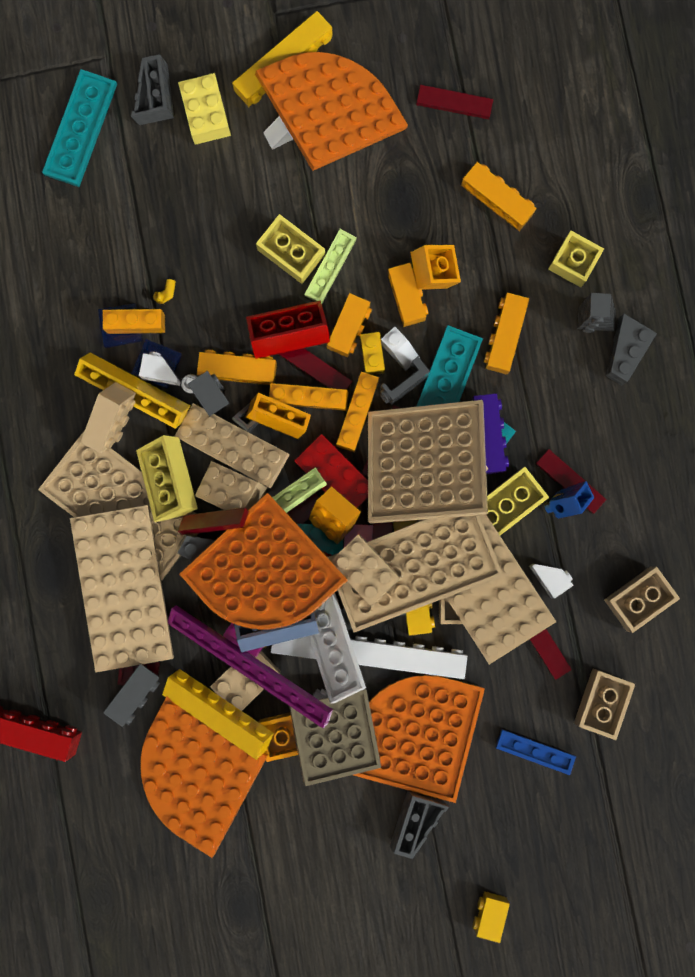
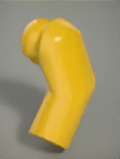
(167, 294)

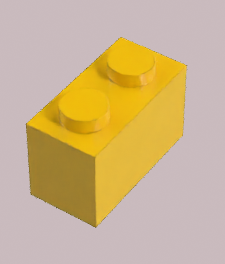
(372, 353)
(491, 916)

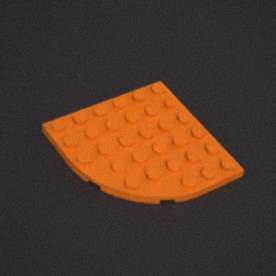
(330, 105)
(264, 572)
(424, 734)
(194, 777)

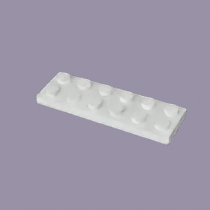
(335, 653)

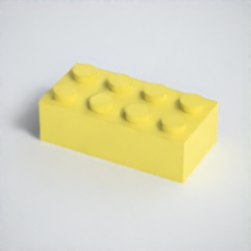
(514, 500)

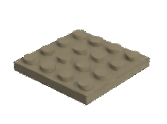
(341, 747)

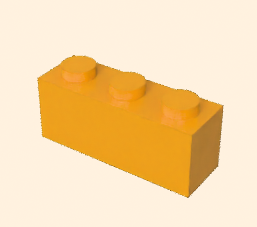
(406, 295)
(134, 321)
(349, 325)
(278, 415)

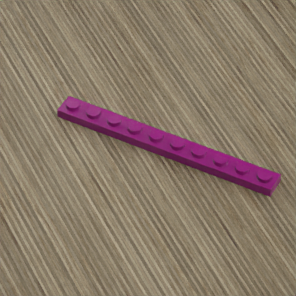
(250, 667)

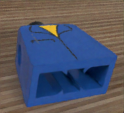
(570, 500)

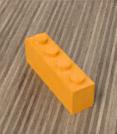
(498, 196)
(507, 333)
(238, 368)
(310, 396)
(357, 411)

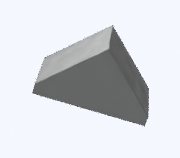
(243, 422)

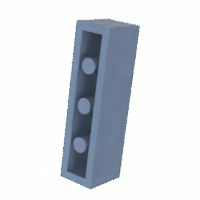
(253, 639)

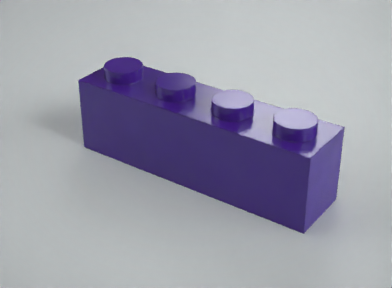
(494, 442)

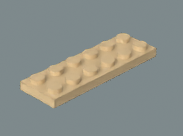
(232, 446)

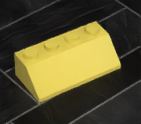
(166, 478)

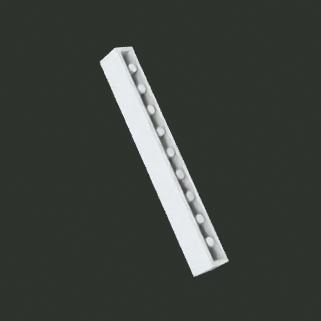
(389, 656)

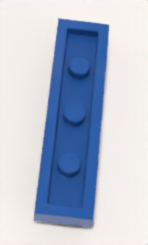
(535, 752)

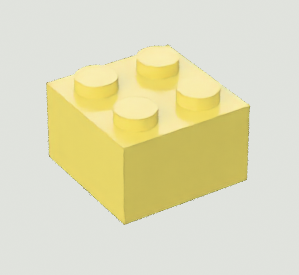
(576, 259)

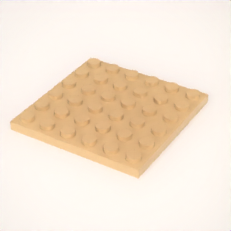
(427, 462)

